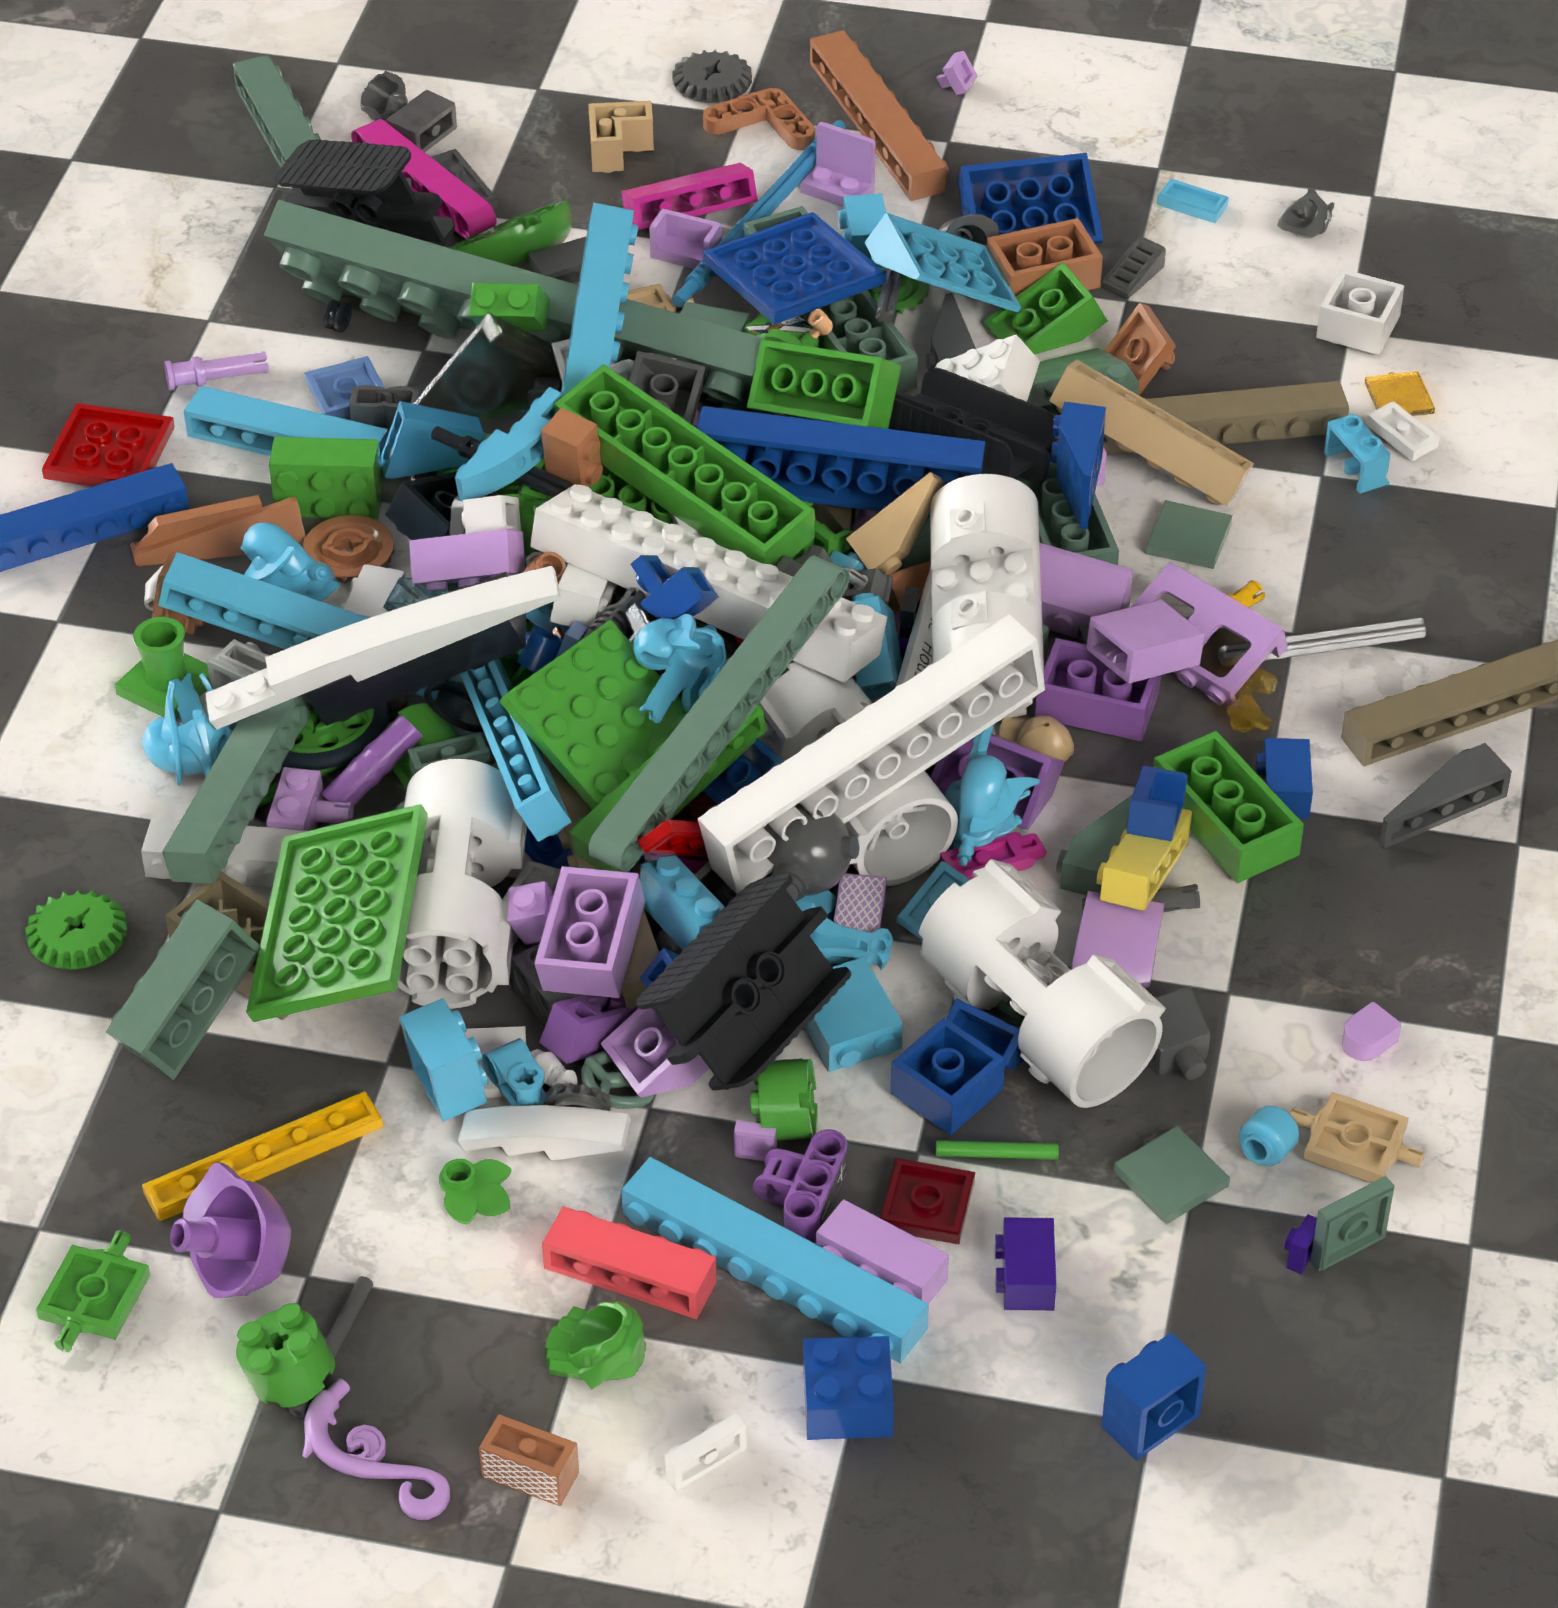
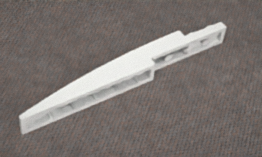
(381, 643)

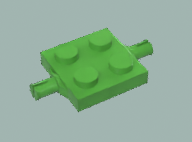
(93, 1291)

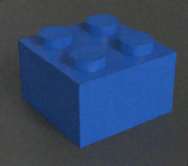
(947, 1076)
(848, 1387)
(1153, 1395)

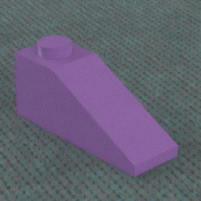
(581, 1024)

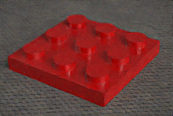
(106, 445)

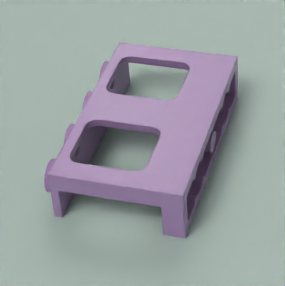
(1210, 613)

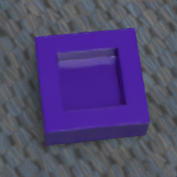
(1300, 1244)

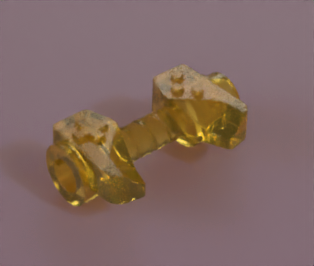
(1244, 711)

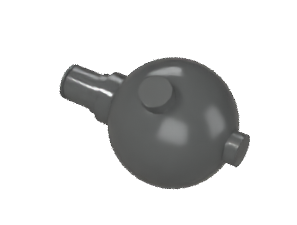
(813, 854)

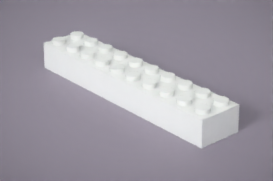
(608, 536)
(877, 748)

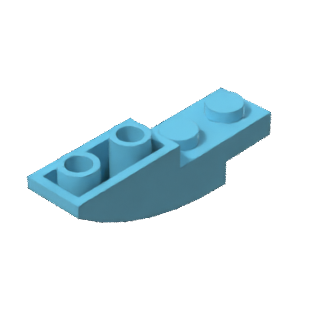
(507, 456)

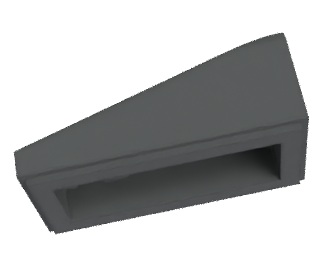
(1136, 266)

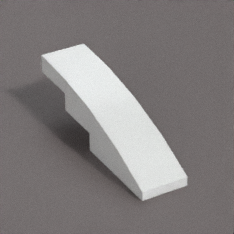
(554, 1129)

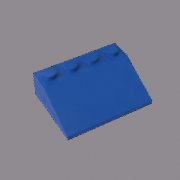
(1032, 193)

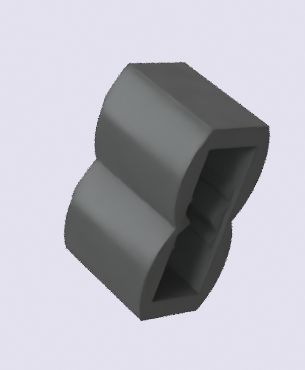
(378, 405)

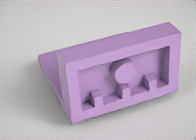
(842, 165)

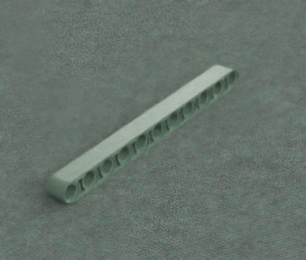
(719, 712)

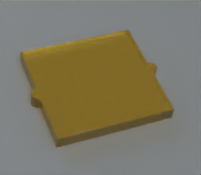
(1404, 389)

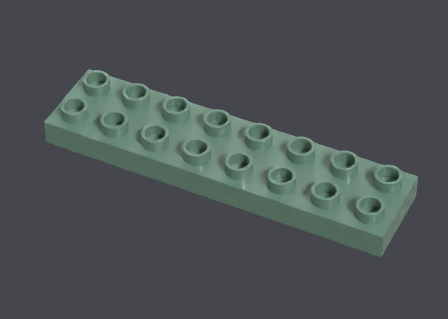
(436, 283)

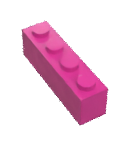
(692, 194)

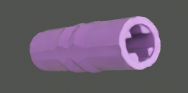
(373, 762)

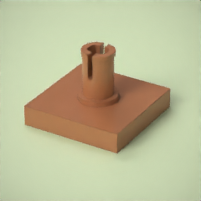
(1143, 345)

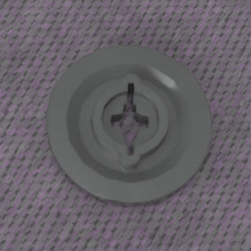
(727, 76)

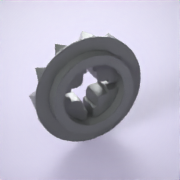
(578, 1096)

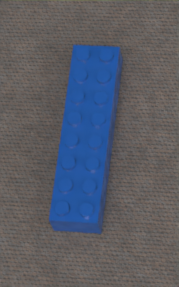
(839, 460)

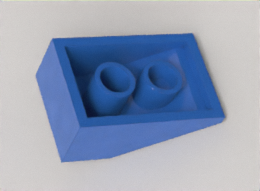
(1079, 455)

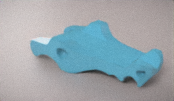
(847, 944)

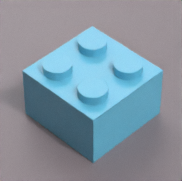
(444, 1058)

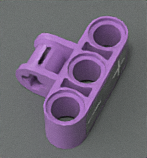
(806, 1182)

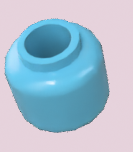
(1268, 1136)

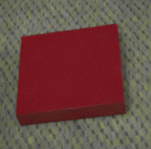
(928, 1200)

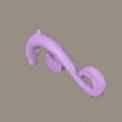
(368, 1463)

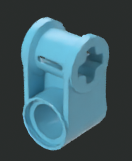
(516, 1074)

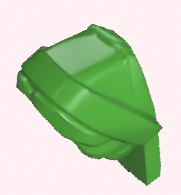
(597, 1344)

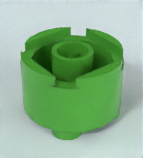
(787, 1099)
(284, 1356)

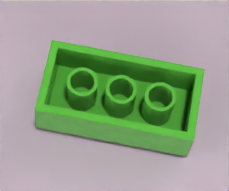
(823, 384)
(1233, 808)

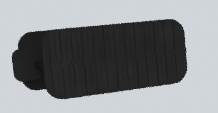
(363, 186)
(1013, 430)
(697, 991)

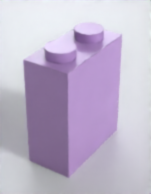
(1145, 641)

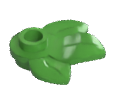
(477, 1192)

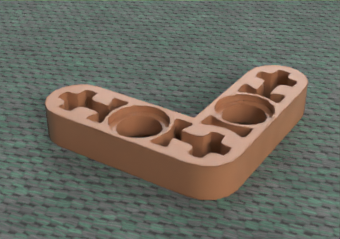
(761, 104)

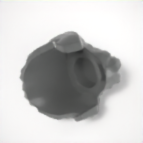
(383, 96)

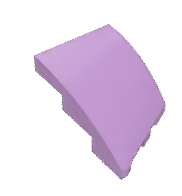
(1121, 935)

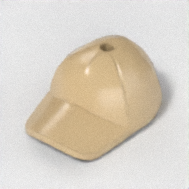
(1039, 733)

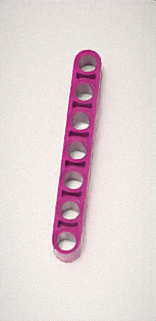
(459, 202)

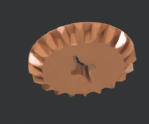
(365, 536)

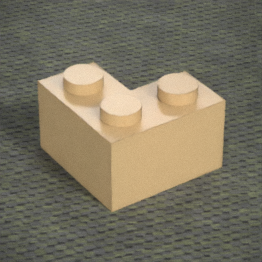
(618, 129)

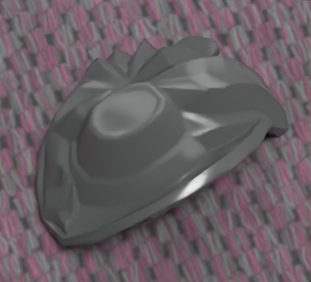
(1307, 216)

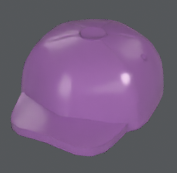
(233, 1233)

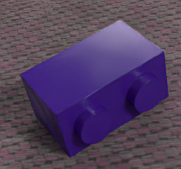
(1028, 1263)

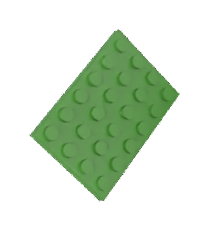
(338, 914)

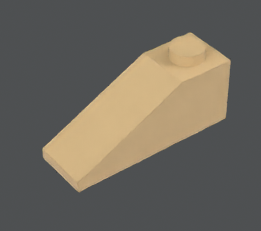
(892, 531)

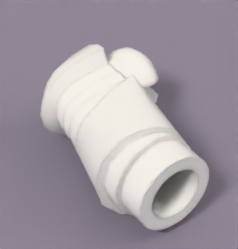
(553, 1069)

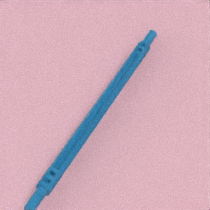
(763, 207)

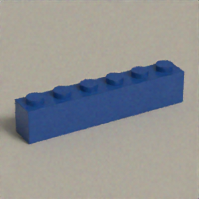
(89, 515)

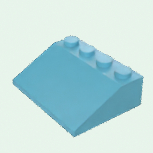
(940, 260)

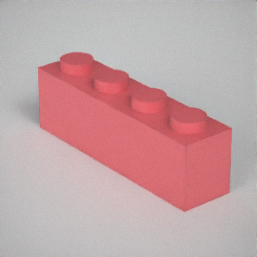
(629, 1262)

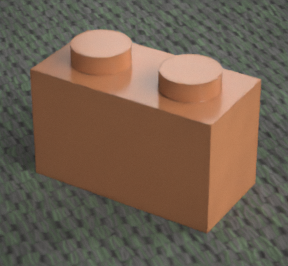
(572, 448)

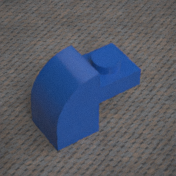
(673, 595)

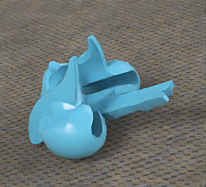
(284, 563)
(686, 653)
(189, 746)
(985, 800)

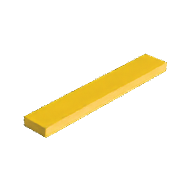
(269, 1151)

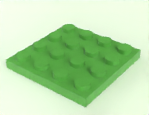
(588, 712)

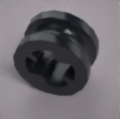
(337, 315)

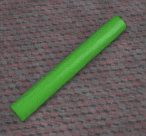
(986, 1149)

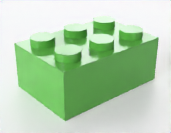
(328, 475)

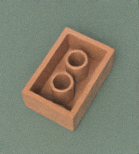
(1034, 252)

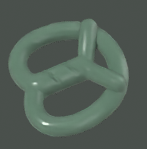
(592, 1066)

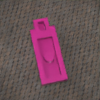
(1010, 849)

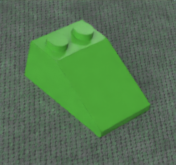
(1052, 314)

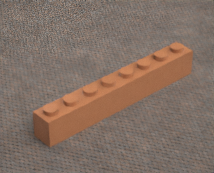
(878, 115)

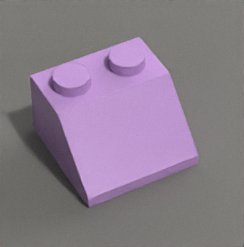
(640, 1054)

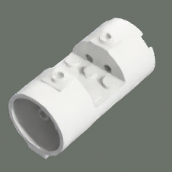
(984, 561)
(898, 833)
(458, 923)
(1081, 1026)

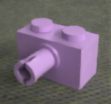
(301, 805)

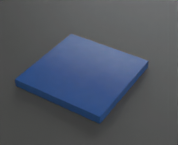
(794, 267)

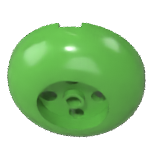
(522, 235)

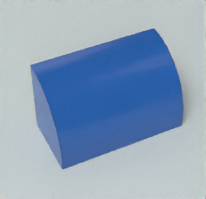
(989, 1030)

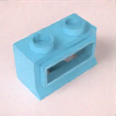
(1370, 456)

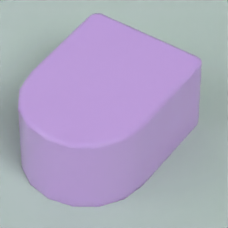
(1370, 1033)

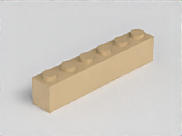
(1156, 434)

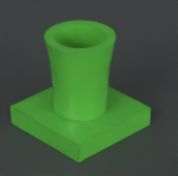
(162, 659)

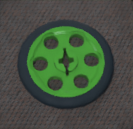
(349, 742)

